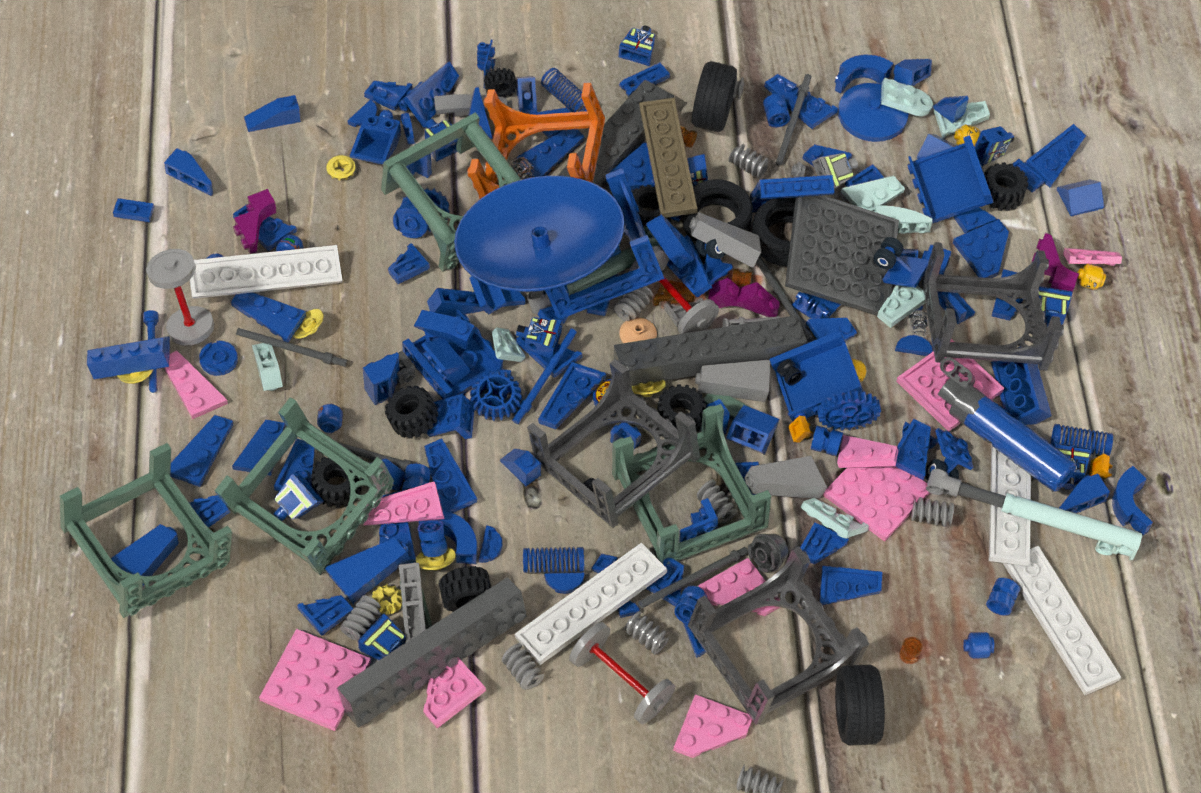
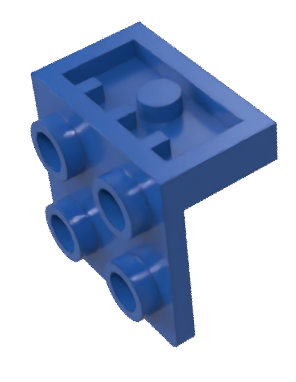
(454, 414)
(707, 523)

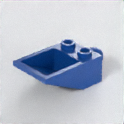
(377, 138)

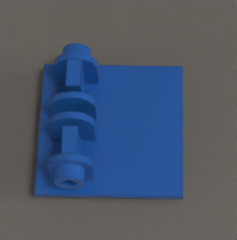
(485, 57)
(814, 306)

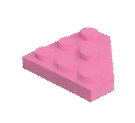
(734, 583)
(451, 693)
(710, 727)

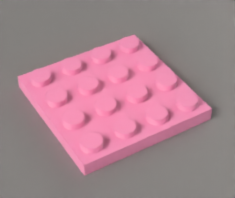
(926, 379)
(877, 496)
(309, 678)

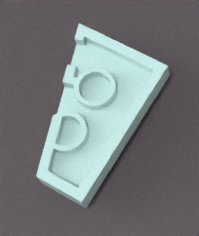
(974, 114)
(873, 193)
(900, 304)
(827, 515)

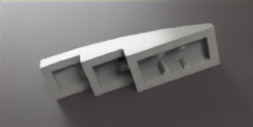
(458, 104)
(412, 600)

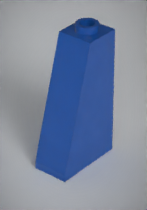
(147, 552)
(368, 568)

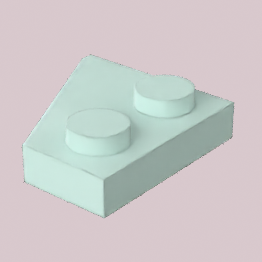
(506, 346)

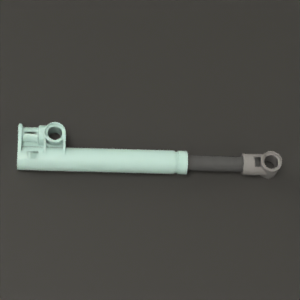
(1109, 537)

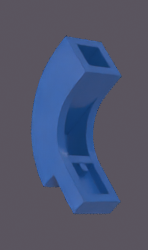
(863, 66)
(1123, 502)
(462, 535)

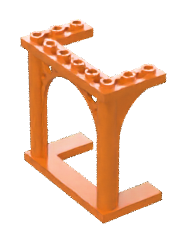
(510, 121)

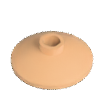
(629, 332)

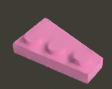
(1084, 256)
(865, 453)

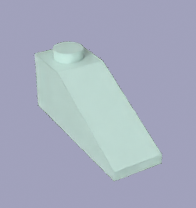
(267, 366)

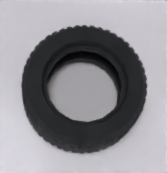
(714, 96)
(724, 194)
(772, 212)
(860, 704)

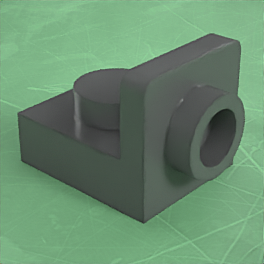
(407, 369)

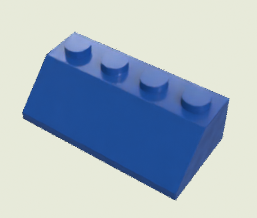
(129, 357)
(1023, 391)

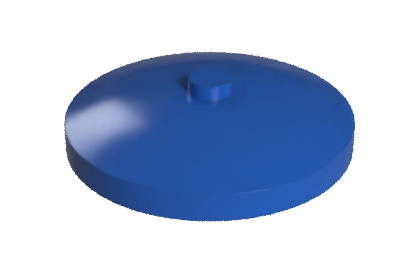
(866, 117)

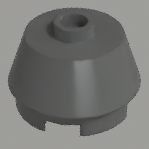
(768, 551)

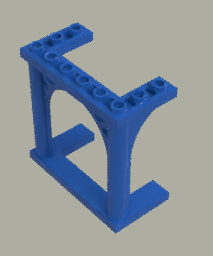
(649, 270)

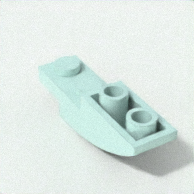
(909, 220)

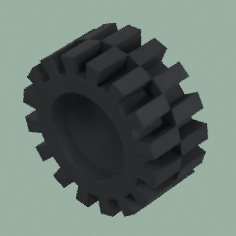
(503, 76)

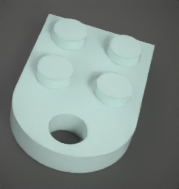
(905, 98)

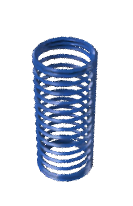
(555, 78)
(1056, 437)
(579, 550)

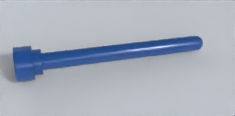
(151, 319)

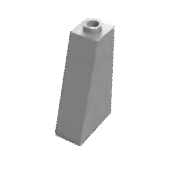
(730, 239)
(737, 380)
(787, 478)

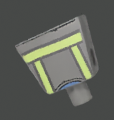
(837, 166)

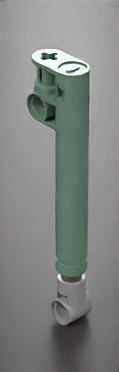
(614, 265)

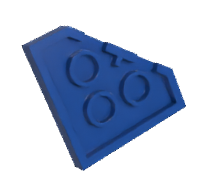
(637, 168)
(984, 248)

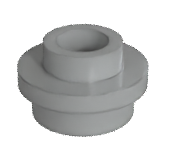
(798, 170)

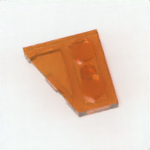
(663, 295)

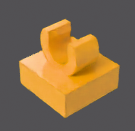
(800, 429)
(1100, 465)

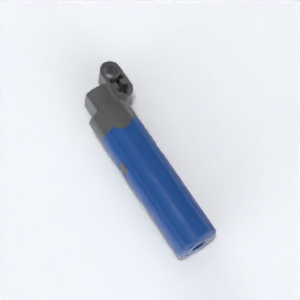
(1002, 430)

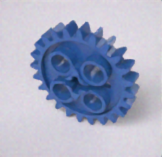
(849, 410)

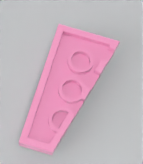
(194, 390)
(408, 506)

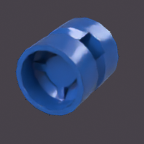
(776, 110)
(826, 441)
(416, 476)
(432, 538)
(1003, 596)
(687, 603)

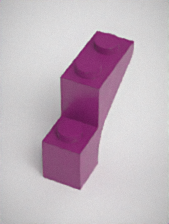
(248, 225)
(1060, 276)
(750, 297)

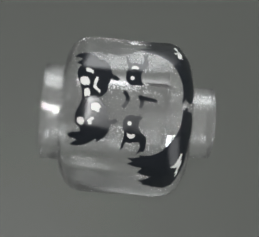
(523, 167)
(918, 324)

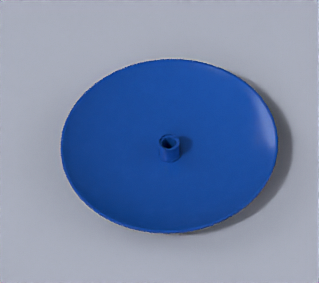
(539, 233)

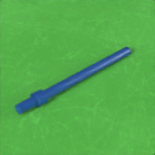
(525, 405)

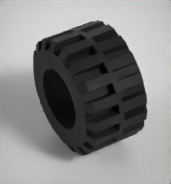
(1010, 177)
(647, 198)
(685, 398)
(416, 422)
(331, 494)
(462, 586)

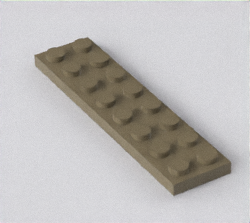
(668, 158)

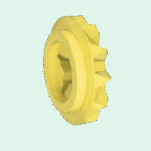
(344, 162)
(396, 599)

